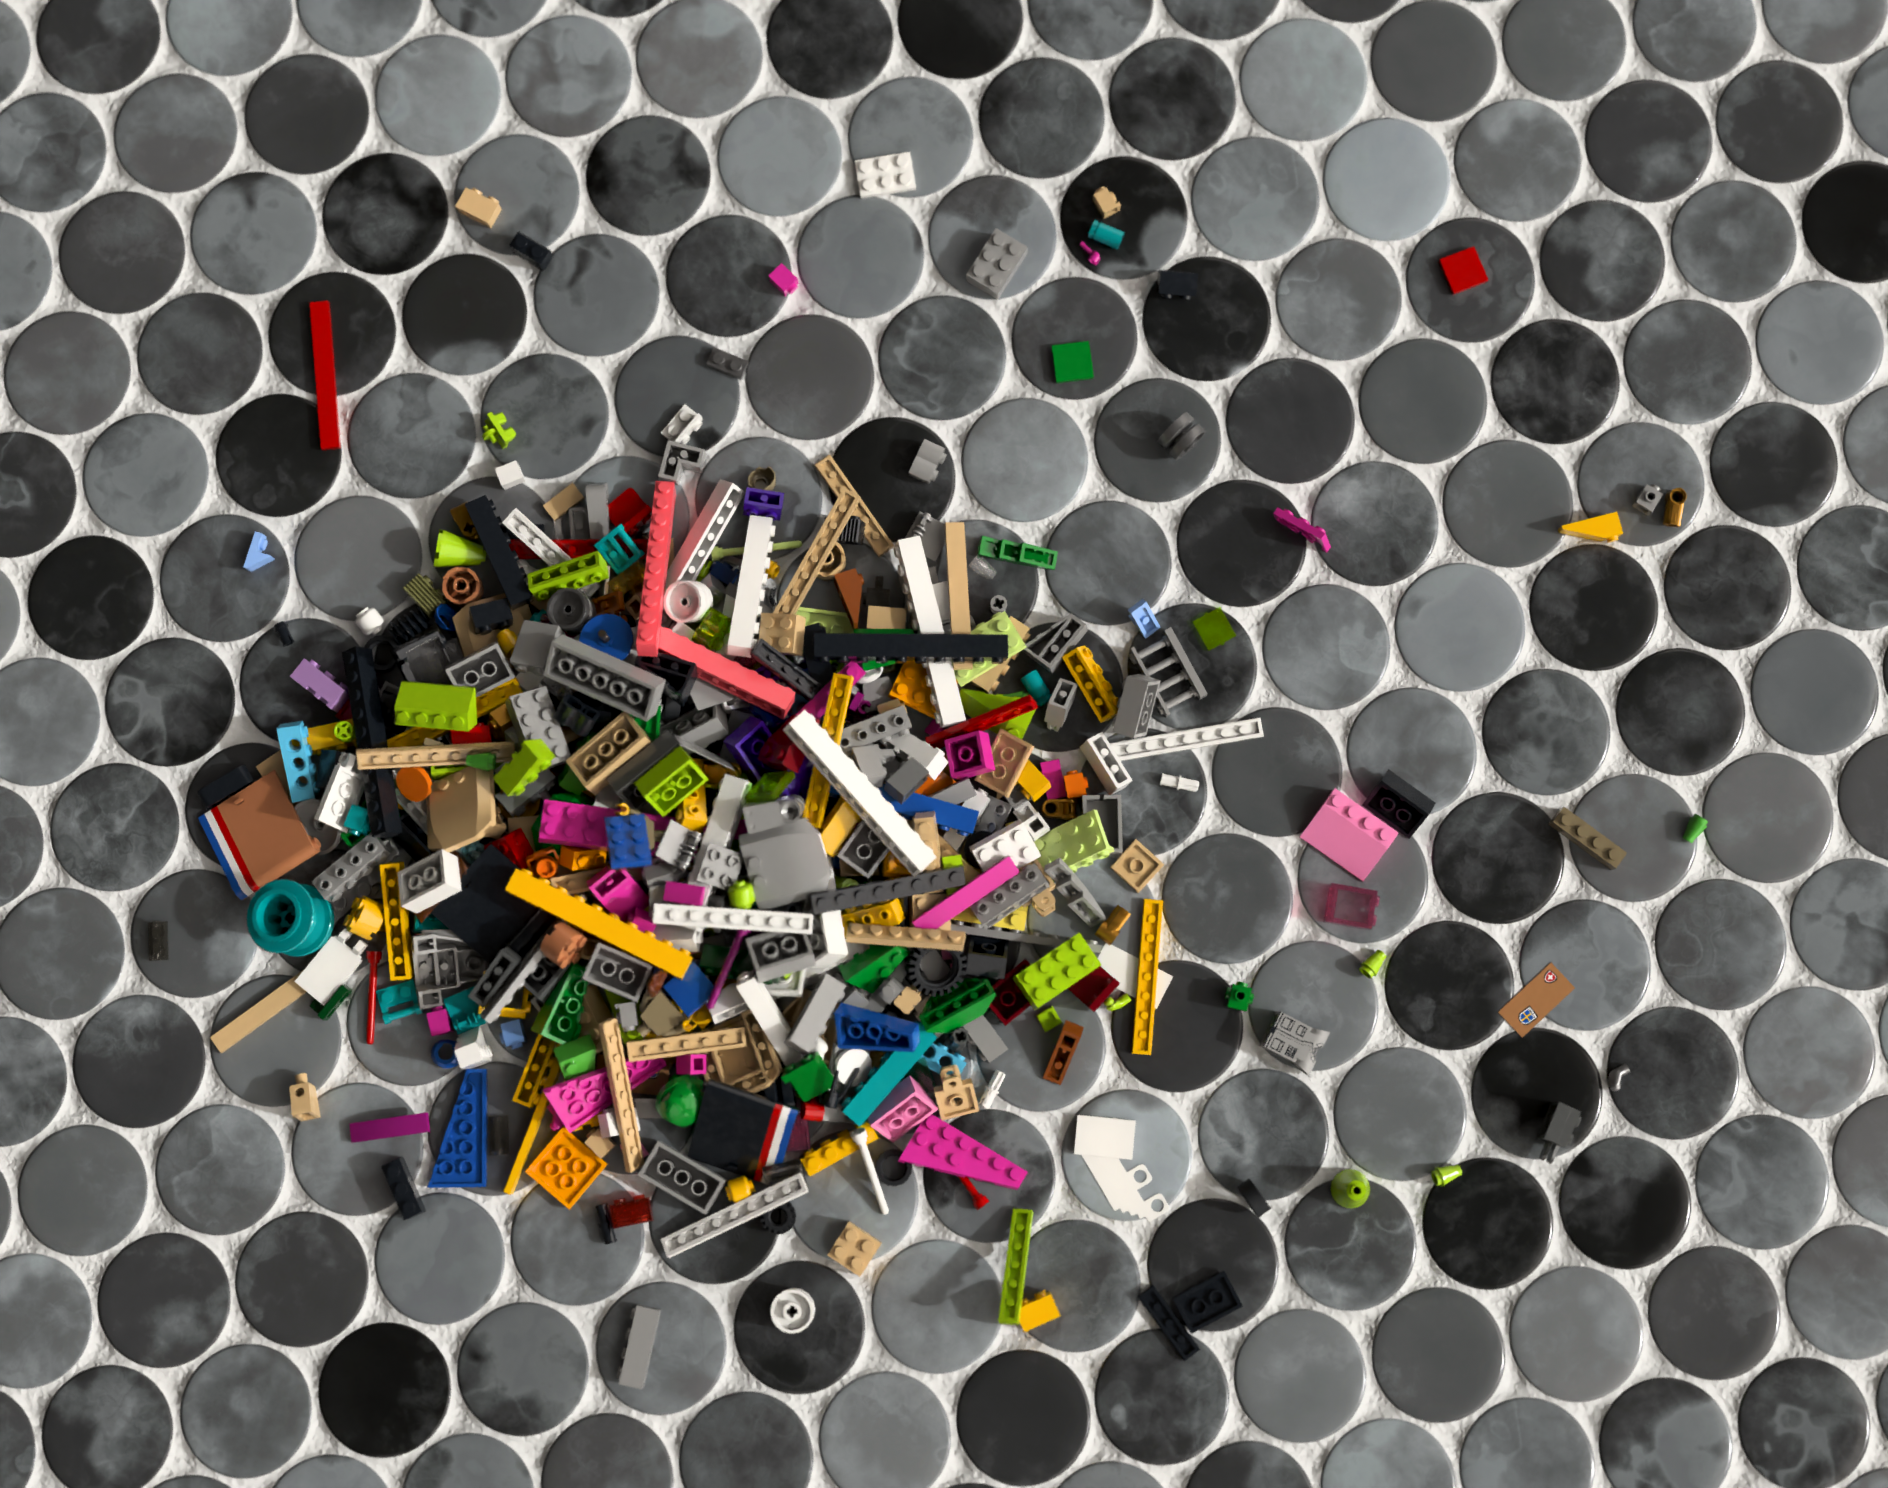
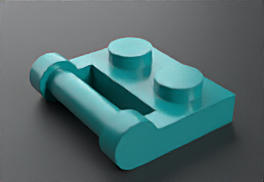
(614, 553)
(395, 996)

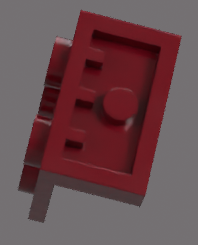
(1094, 988)

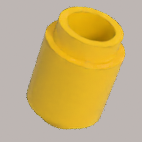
(507, 641)

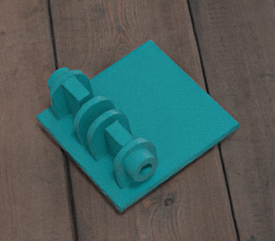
(463, 1011)

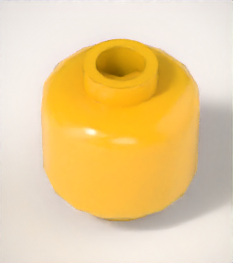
(739, 1189)

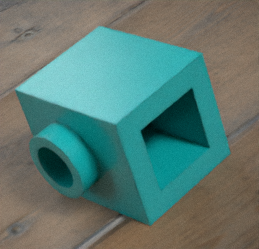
(357, 821)

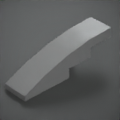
(1075, 891)

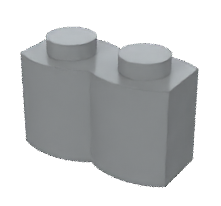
(927, 461)

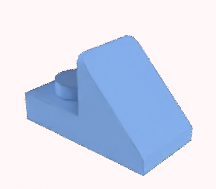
(255, 557)
(1143, 618)

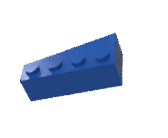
(874, 1031)

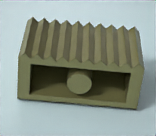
(424, 594)

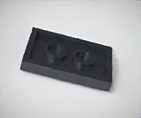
(1207, 1302)

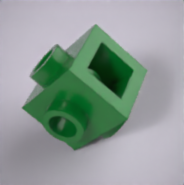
(1235, 1003)

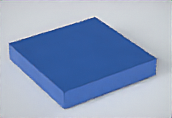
(691, 991)

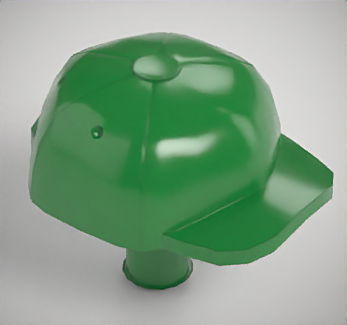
(680, 1100)

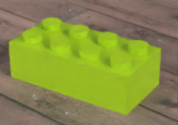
(1057, 971)

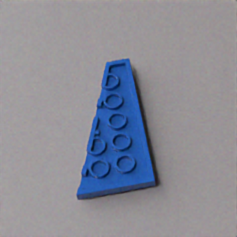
(464, 1146)

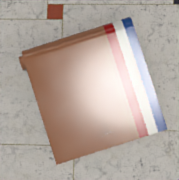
(259, 836)

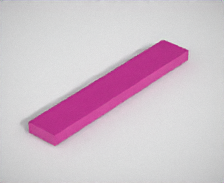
(967, 895)

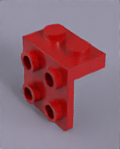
(629, 511)
(515, 847)

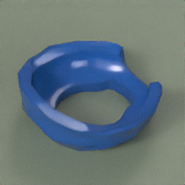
(447, 612)
(450, 1063)

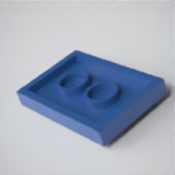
(628, 841)

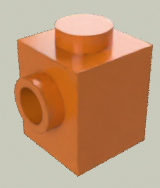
(1075, 784)

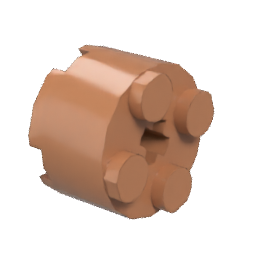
(467, 577)
(563, 945)

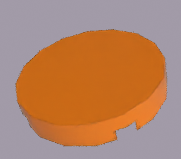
(414, 783)

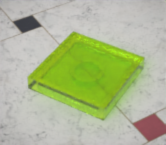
(770, 786)

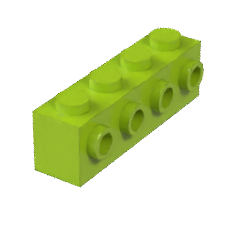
(568, 574)

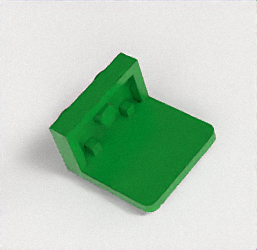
(808, 1076)

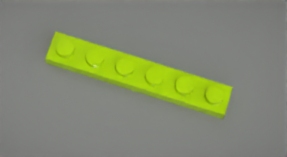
(1015, 1266)

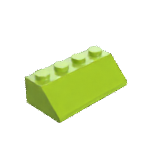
(436, 706)

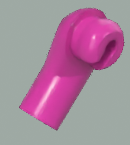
(556, 1122)

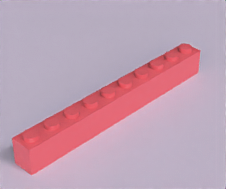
(656, 569)

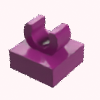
(857, 703)

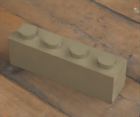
(1587, 838)

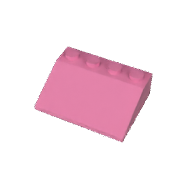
(1349, 834)

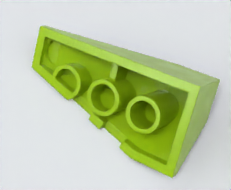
(979, 702)

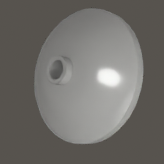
(327, 836)

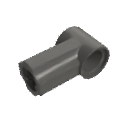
(957, 1040)

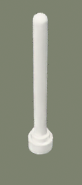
(859, 1137)

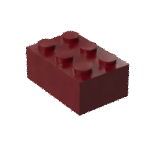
(1009, 999)

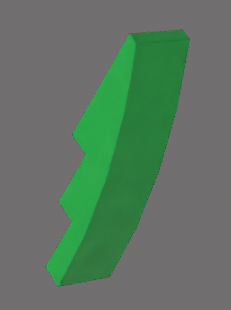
(1017, 553)

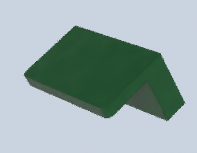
(327, 1011)

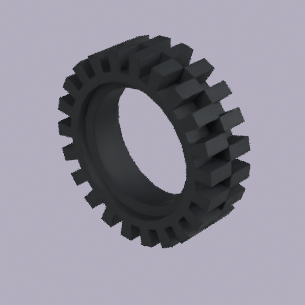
(940, 985)

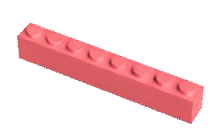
(729, 674)

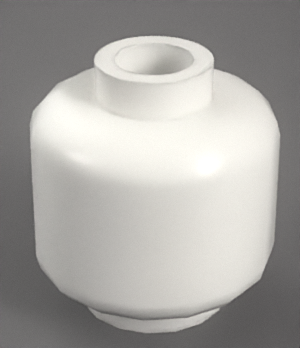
(369, 621)

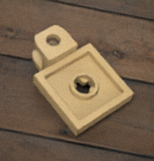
(1044, 899)
(955, 1087)

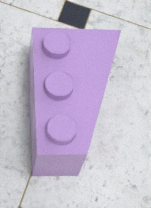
(321, 684)

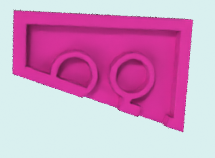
(1309, 532)

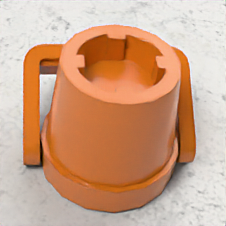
(545, 865)

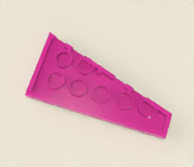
(589, 1094)
(955, 1153)

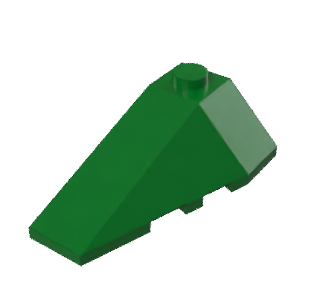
(562, 1011)

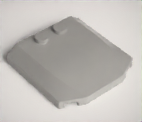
(785, 863)

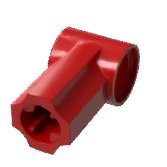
(812, 1110)

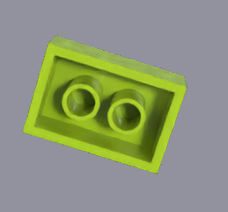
(671, 781)

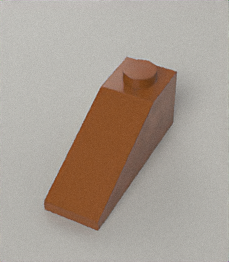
(850, 592)
(1063, 1052)

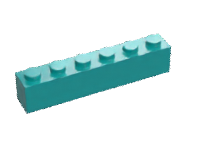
(884, 1079)

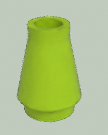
(1372, 964)
(1444, 1175)

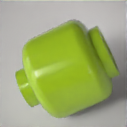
(741, 895)

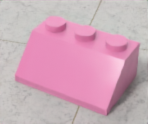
(902, 1110)

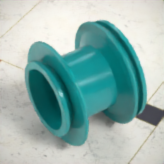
(306, 933)

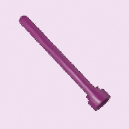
(726, 967)

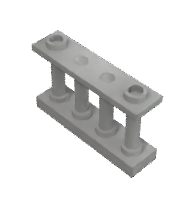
(1178, 656)

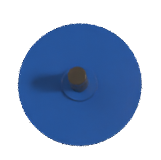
(608, 634)

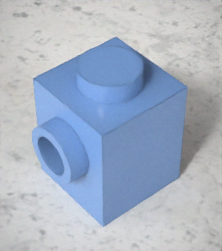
(513, 1034)

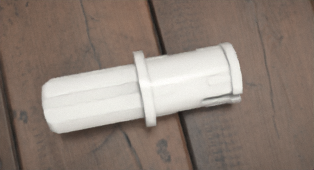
(1179, 782)
(992, 1089)

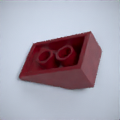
(781, 752)

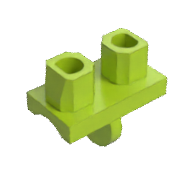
(495, 432)

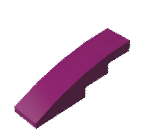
(389, 1127)

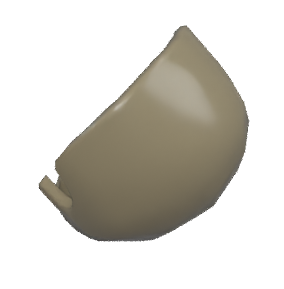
(762, 478)

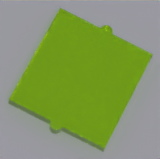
(1214, 628)

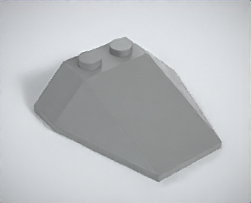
(443, 967)

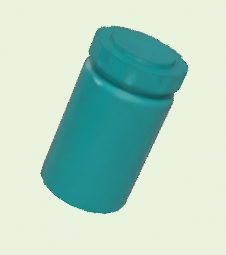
(1105, 234)
(1036, 688)

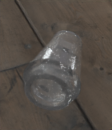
(981, 567)

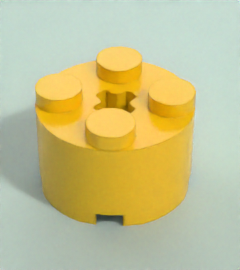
(364, 917)

